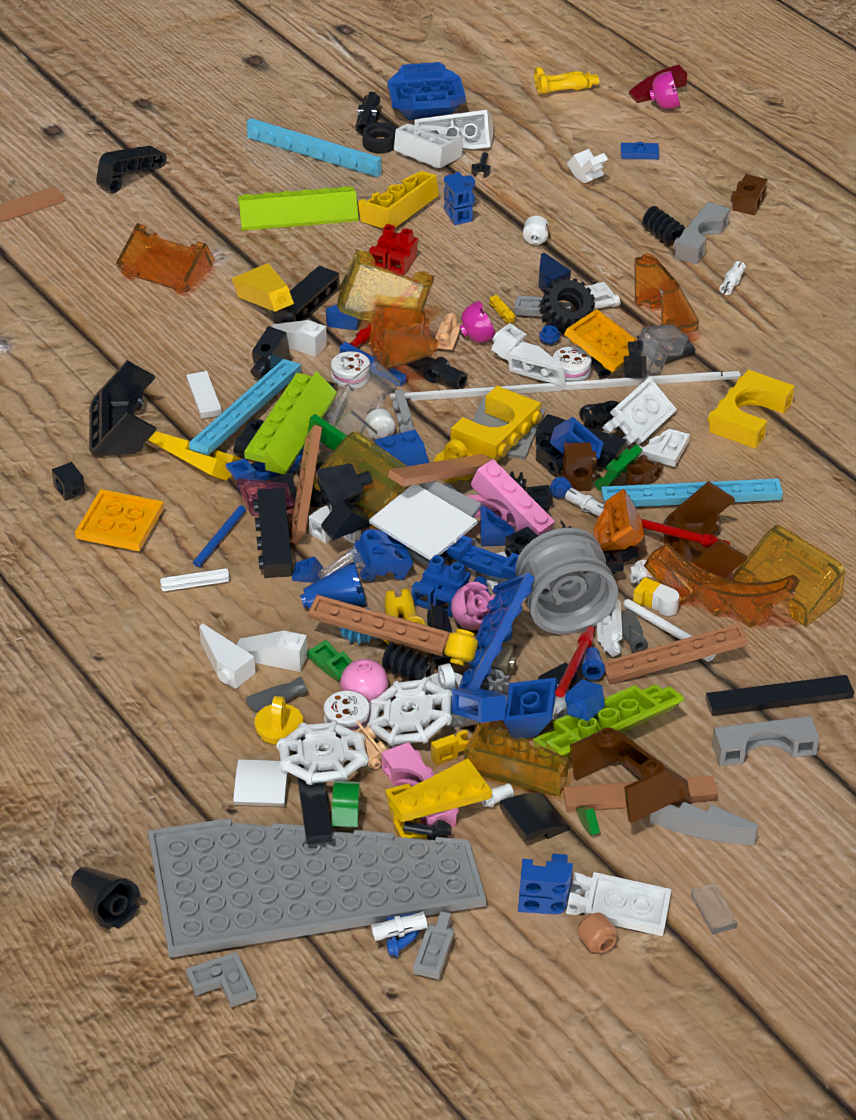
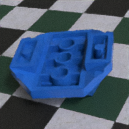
(425, 90)

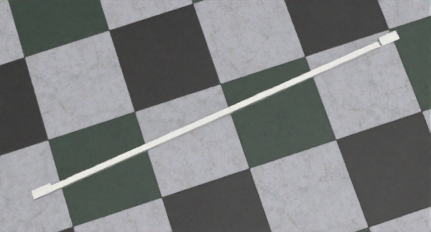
(576, 385)

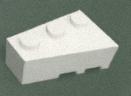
(427, 146)

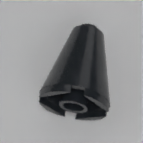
(106, 896)

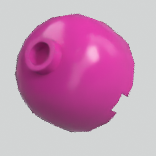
(665, 91)
(476, 323)

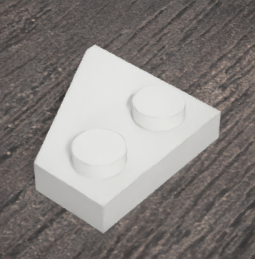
(666, 447)

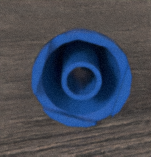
(339, 585)

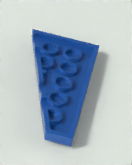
(496, 627)

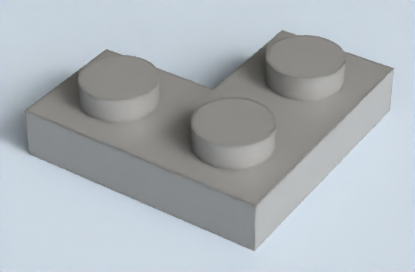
(224, 973)

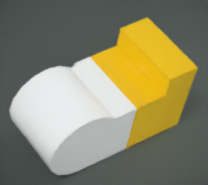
(656, 596)

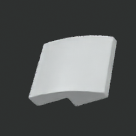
(260, 783)

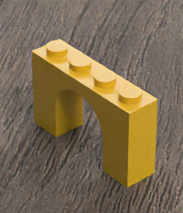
(750, 389)
(495, 442)

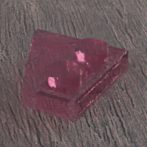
(249, 488)

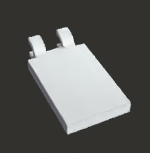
(641, 412)
(622, 900)

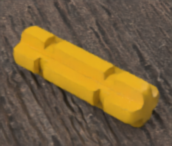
(502, 309)

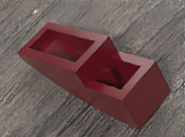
(641, 93)

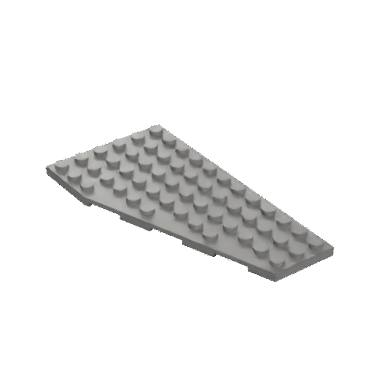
(264, 884)

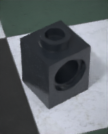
(68, 481)
(518, 541)

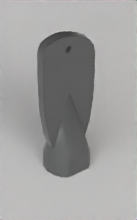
(633, 631)
(264, 698)

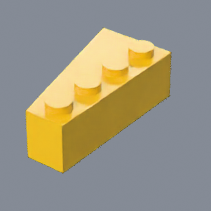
(399, 200)

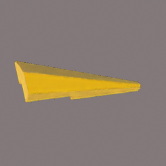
(212, 464)

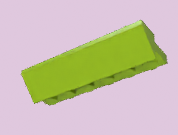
(298, 208)
(286, 426)
(621, 712)

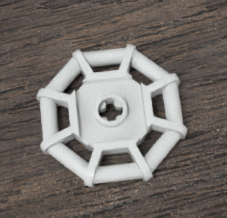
(396, 715)
(309, 755)

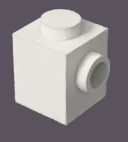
(506, 340)

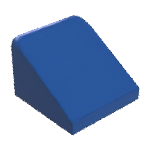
(307, 570)

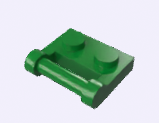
(618, 467)

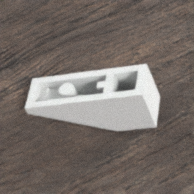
(305, 336)
(535, 363)
(277, 649)
(228, 660)

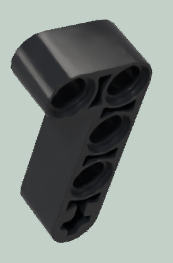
(120, 162)

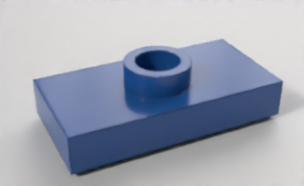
(639, 150)

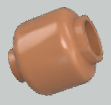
(597, 932)

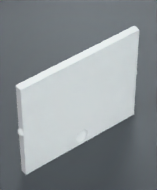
(423, 521)

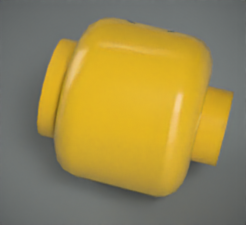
(461, 647)

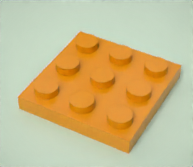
(601, 339)
(119, 520)

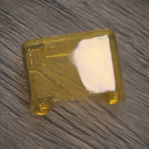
(371, 285)
(369, 457)
(785, 554)

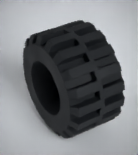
(569, 291)

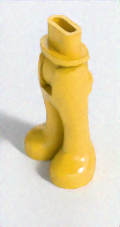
(572, 80)

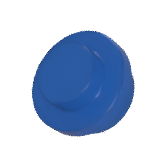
(549, 335)
(559, 487)

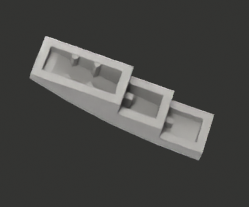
(709, 825)

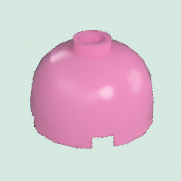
(470, 605)
(365, 678)

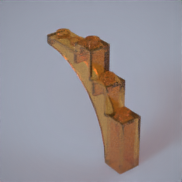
(747, 599)

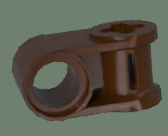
(643, 471)

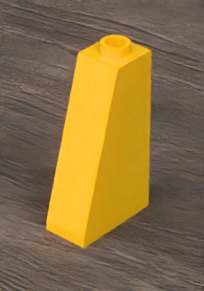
(263, 288)

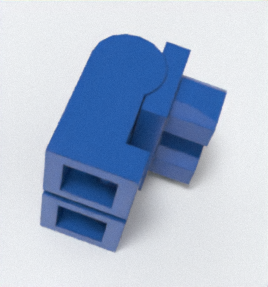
(459, 198)
(382, 554)
(439, 583)
(545, 888)

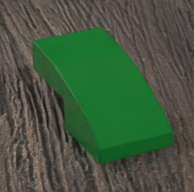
(329, 659)

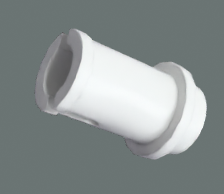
(498, 794)

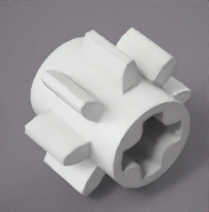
(638, 572)

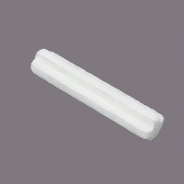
(194, 580)

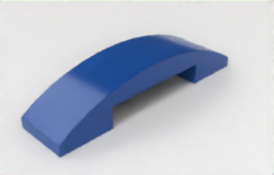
(256, 471)
(482, 560)

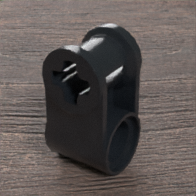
(599, 416)
(246, 436)
(549, 456)

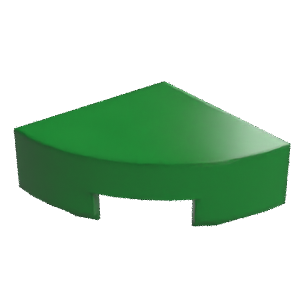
(588, 819)

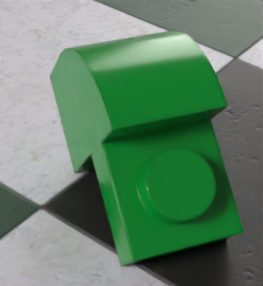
(346, 803)

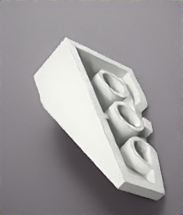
(474, 126)

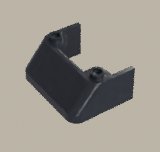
(111, 417)

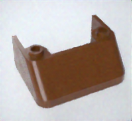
(701, 516)
(658, 782)

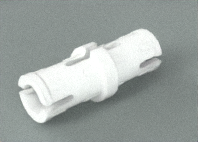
(732, 277)
(585, 502)
(399, 926)

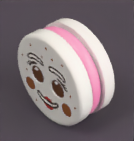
(575, 362)
(347, 366)
(347, 709)

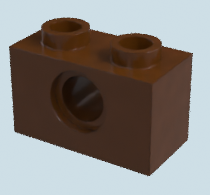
(749, 194)
(578, 465)

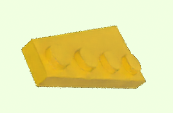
(444, 791)

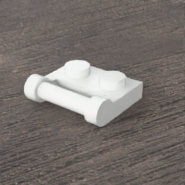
(603, 296)

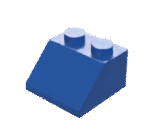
(405, 447)
(529, 707)

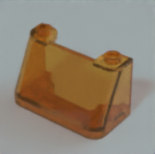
(164, 261)
(661, 290)
(399, 336)

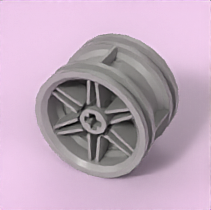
(570, 582)

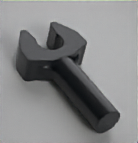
(481, 166)
(438, 829)

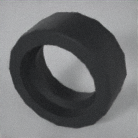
(379, 129)

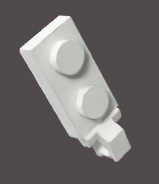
(610, 631)

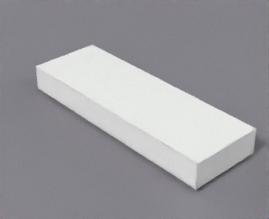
(204, 394)

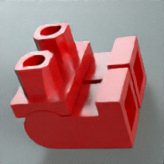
(395, 249)

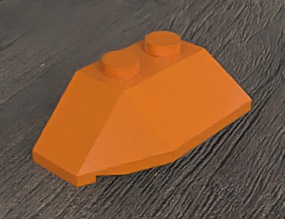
(618, 523)

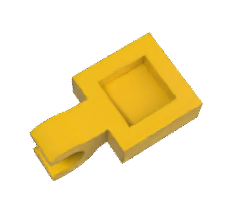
(447, 748)

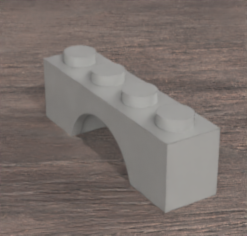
(692, 243)
(792, 735)

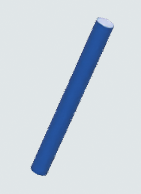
(219, 536)

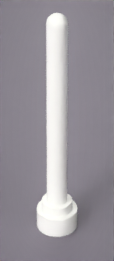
(659, 622)

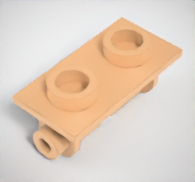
(448, 332)
(373, 750)

